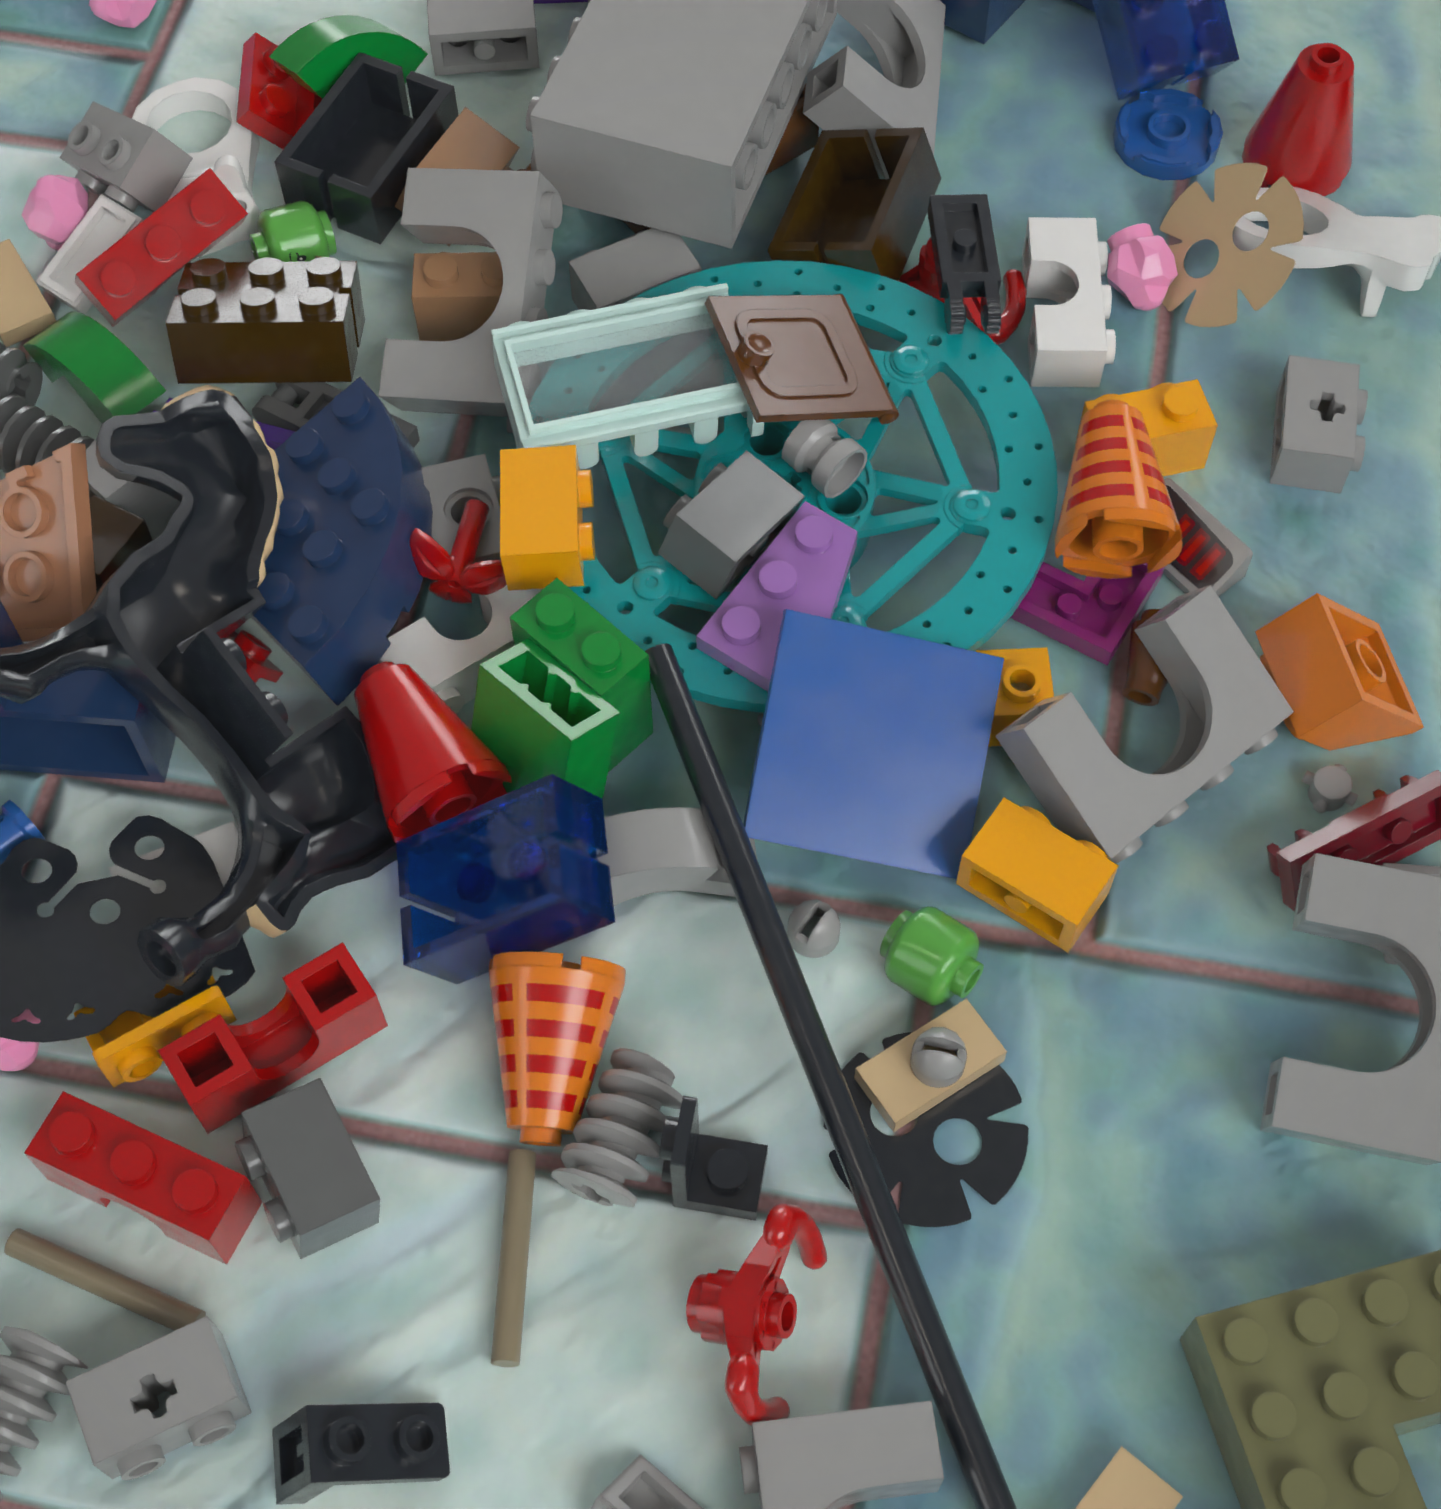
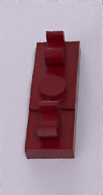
(1373, 833)

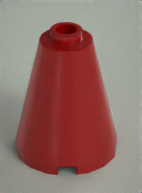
(1308, 123)
(422, 752)

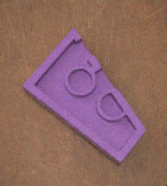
(796, 572)

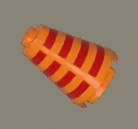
(1116, 499)
(550, 1037)

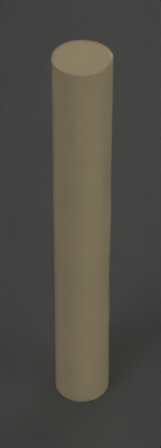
(513, 1259)
(101, 1280)

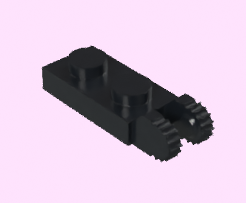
(965, 258)

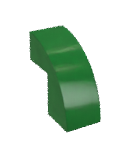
(325, 48)
(95, 365)

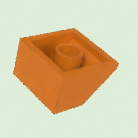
(1336, 676)

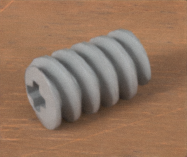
(618, 1129)
(24, 1381)

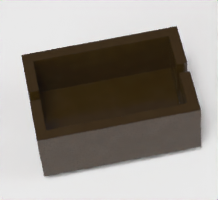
(849, 210)
(266, 321)

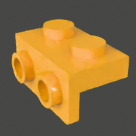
(131, 1042)

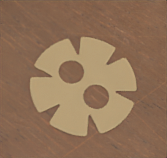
(1255, 272)

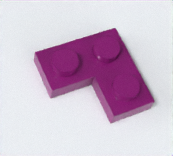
(1087, 613)

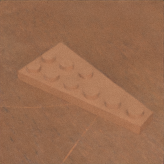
(46, 543)

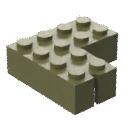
(1322, 1385)

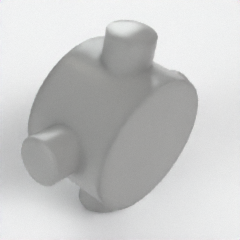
(1330, 788)

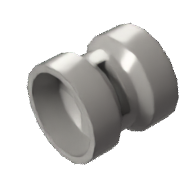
(825, 456)

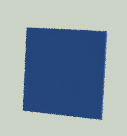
(872, 745)

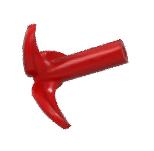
(456, 572)

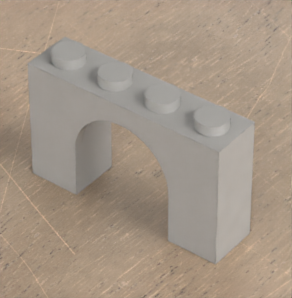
(908, 44)
(489, 209)
(1224, 710)
(1388, 1110)
(843, 1457)

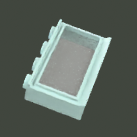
(618, 375)

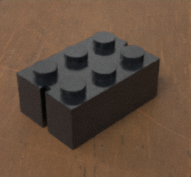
(361, 142)

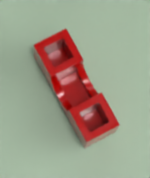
(160, 247)
(239, 1066)
(164, 1182)

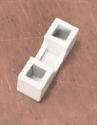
(1067, 339)
(453, 665)

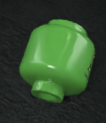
(293, 233)
(931, 955)

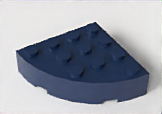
(344, 540)

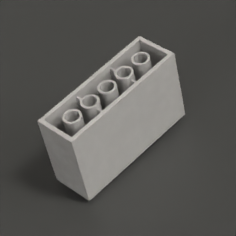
(674, 107)

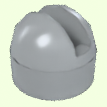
(824, 935)
(938, 1067)

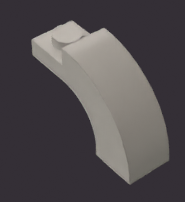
(663, 853)

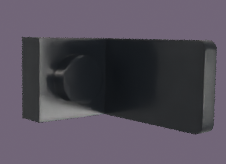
(710, 1170)
(358, 1446)

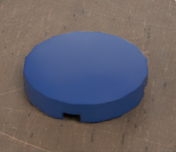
(1167, 134)

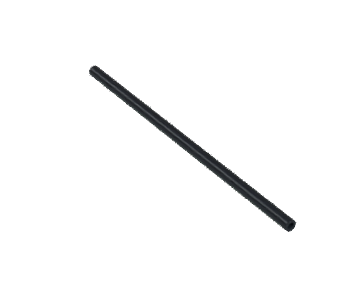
(830, 1090)

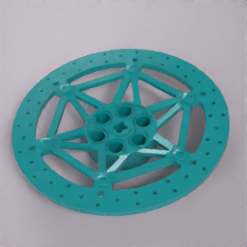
(989, 382)

